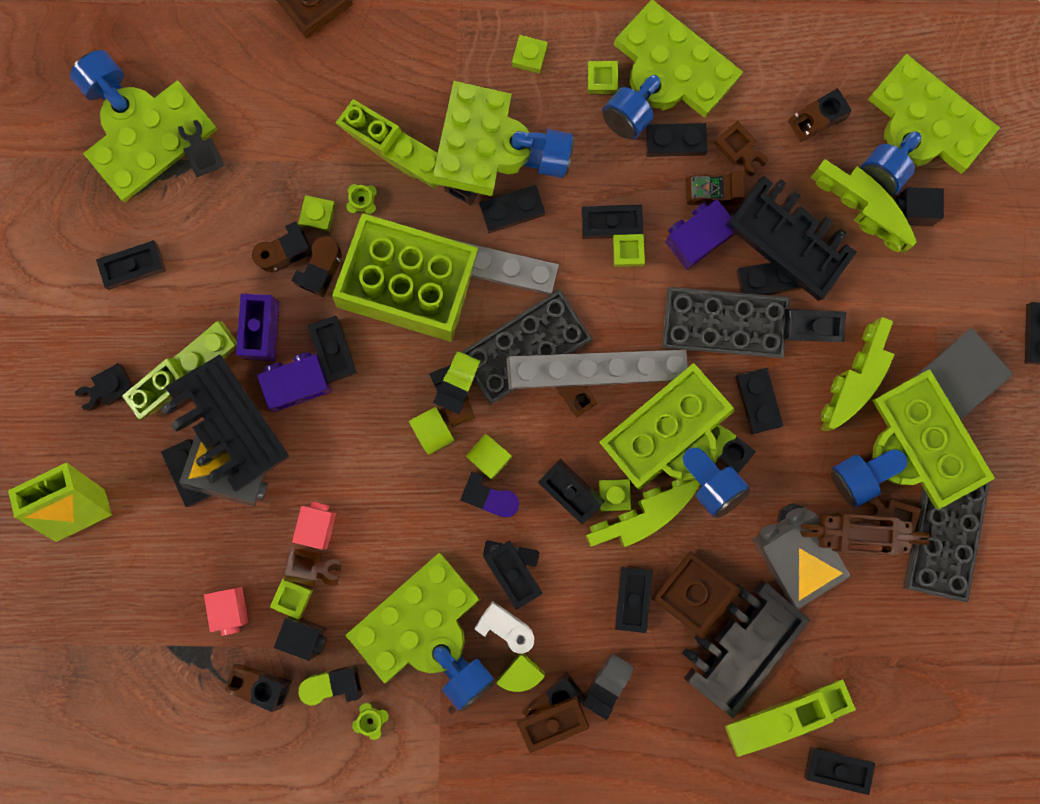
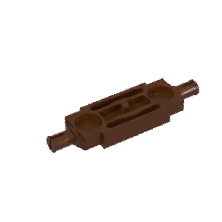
(837, 533)

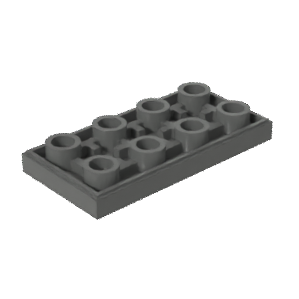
(724, 322)
(541, 330)
(968, 372)
(949, 559)

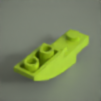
(389, 142)
(878, 211)
(856, 387)
(150, 392)
(656, 511)
(790, 718)

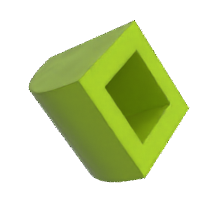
(432, 430)
(488, 456)
(520, 675)

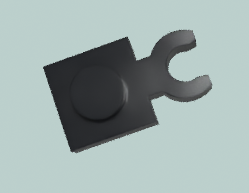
(202, 153)
(108, 387)

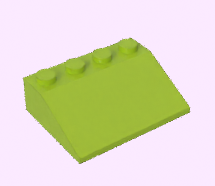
(405, 277)

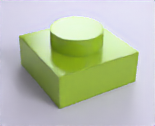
(529, 54)
(602, 77)
(317, 213)
(628, 250)
(616, 495)
(291, 599)

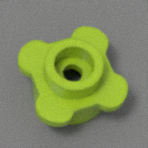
(357, 191)
(362, 726)

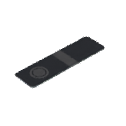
(529, 556)

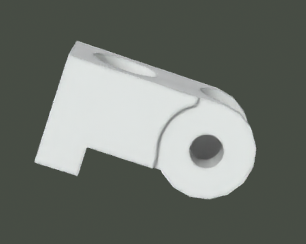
(507, 626)

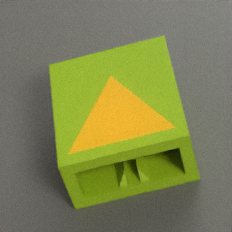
(59, 502)

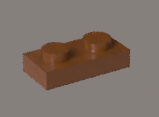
(553, 724)

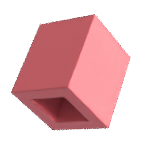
(314, 526)
(226, 610)

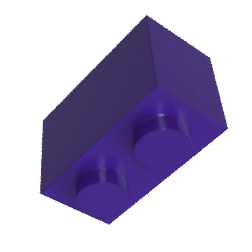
(700, 234)
(257, 327)
(293, 382)

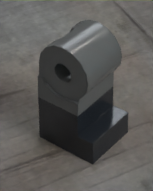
(607, 686)

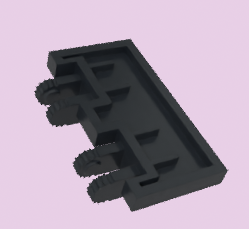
(791, 240)
(229, 423)
(748, 649)

